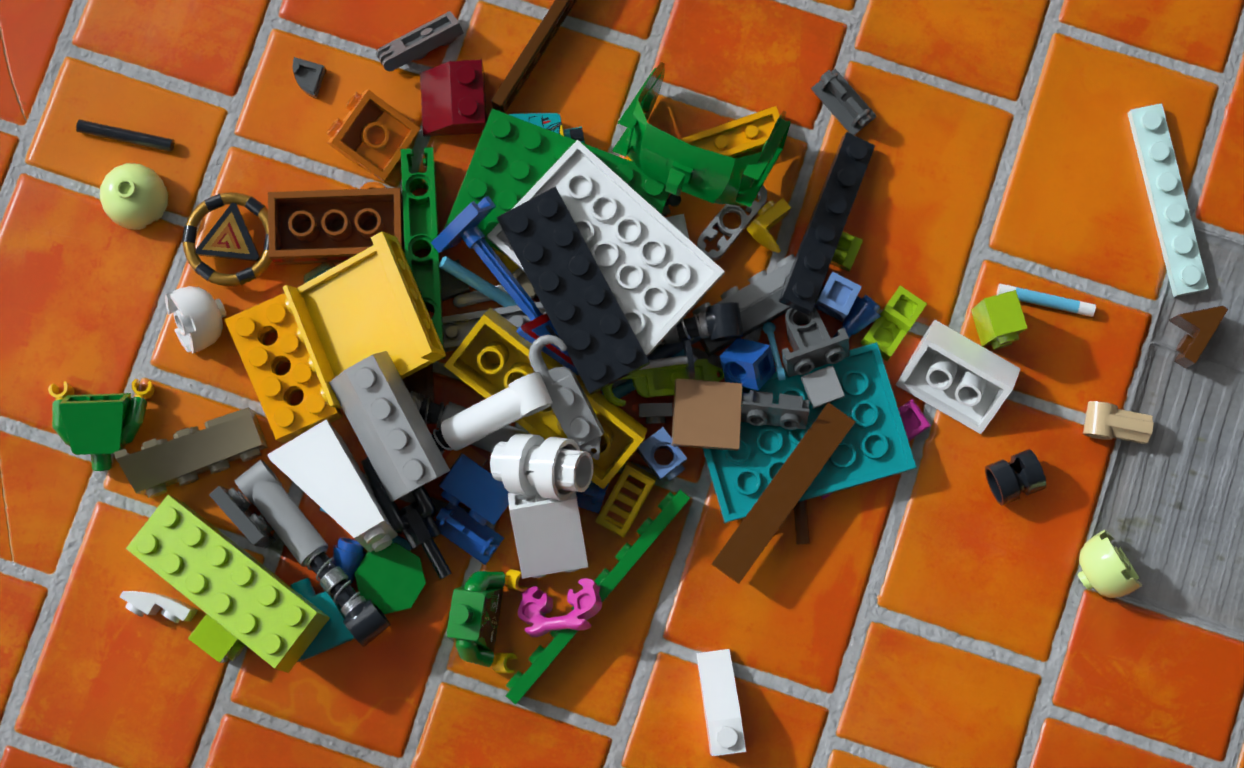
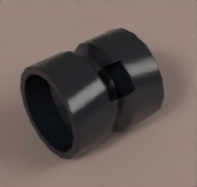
(1017, 476)

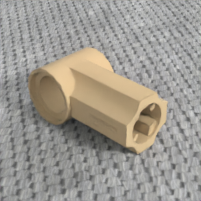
(1108, 422)

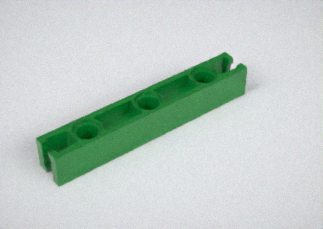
(420, 229)

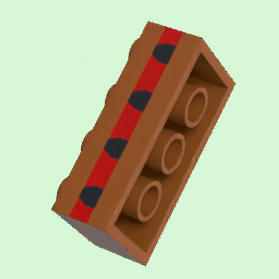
(331, 223)

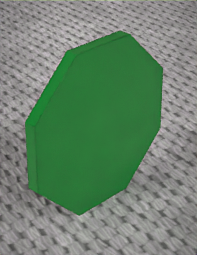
(391, 578)

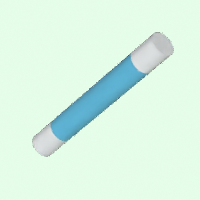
(1050, 301)

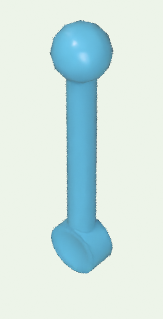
(769, 329)

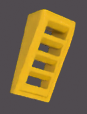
(610, 523)

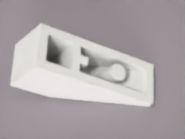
(720, 703)

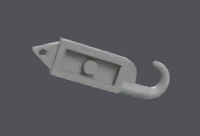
(568, 399)

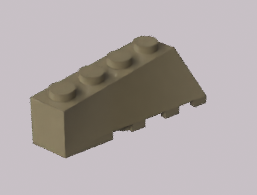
(193, 453)

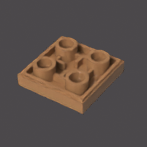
(707, 414)

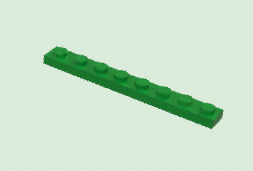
(607, 580)

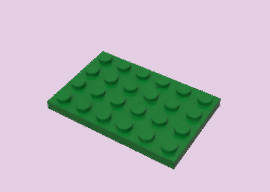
(517, 155)

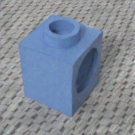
(837, 296)
(660, 440)

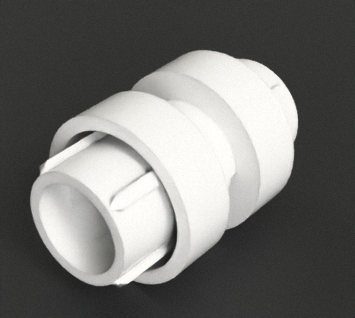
(541, 466)

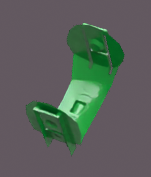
(688, 167)

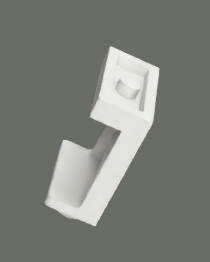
(547, 534)

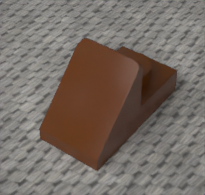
(1201, 327)

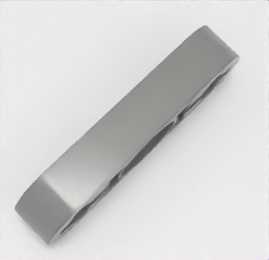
(723, 244)

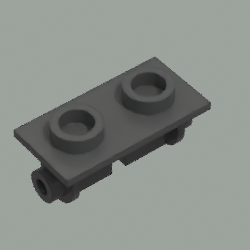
(843, 101)
(790, 412)

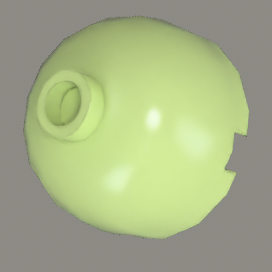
(133, 196)
(1107, 567)

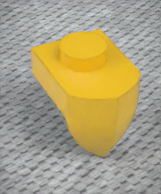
(769, 216)

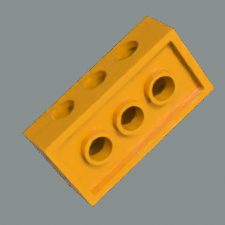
(262, 364)

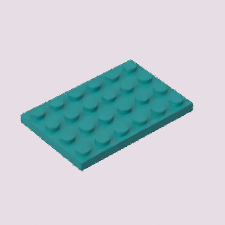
(869, 452)

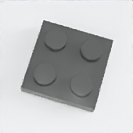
(236, 507)

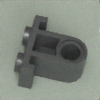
(811, 343)

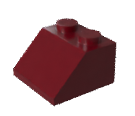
(453, 99)

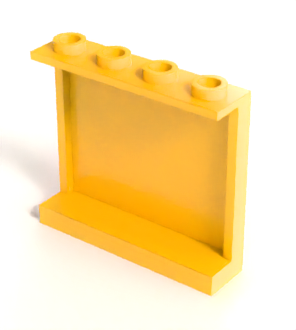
(364, 310)

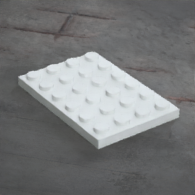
(640, 253)

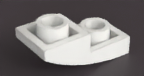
(150, 603)

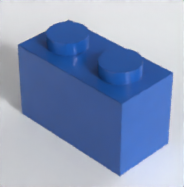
(476, 489)

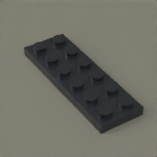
(573, 290)

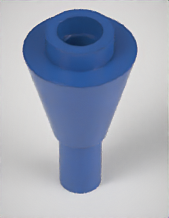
(860, 315)

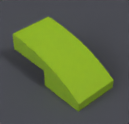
(894, 322)

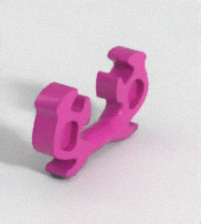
(537, 604)

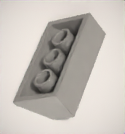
(388, 425)

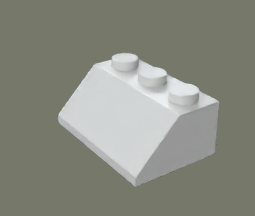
(958, 377)

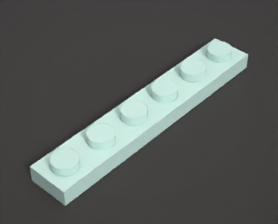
(1167, 200)

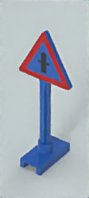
(465, 228)

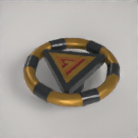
(226, 239)

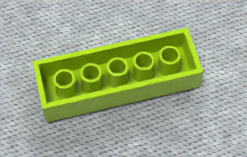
(228, 584)

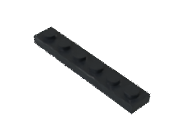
(826, 223)

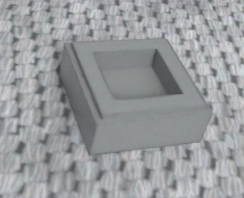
(822, 387)

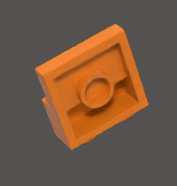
(372, 134)

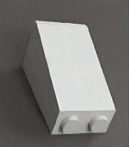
(331, 477)

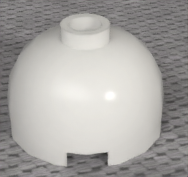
(196, 317)

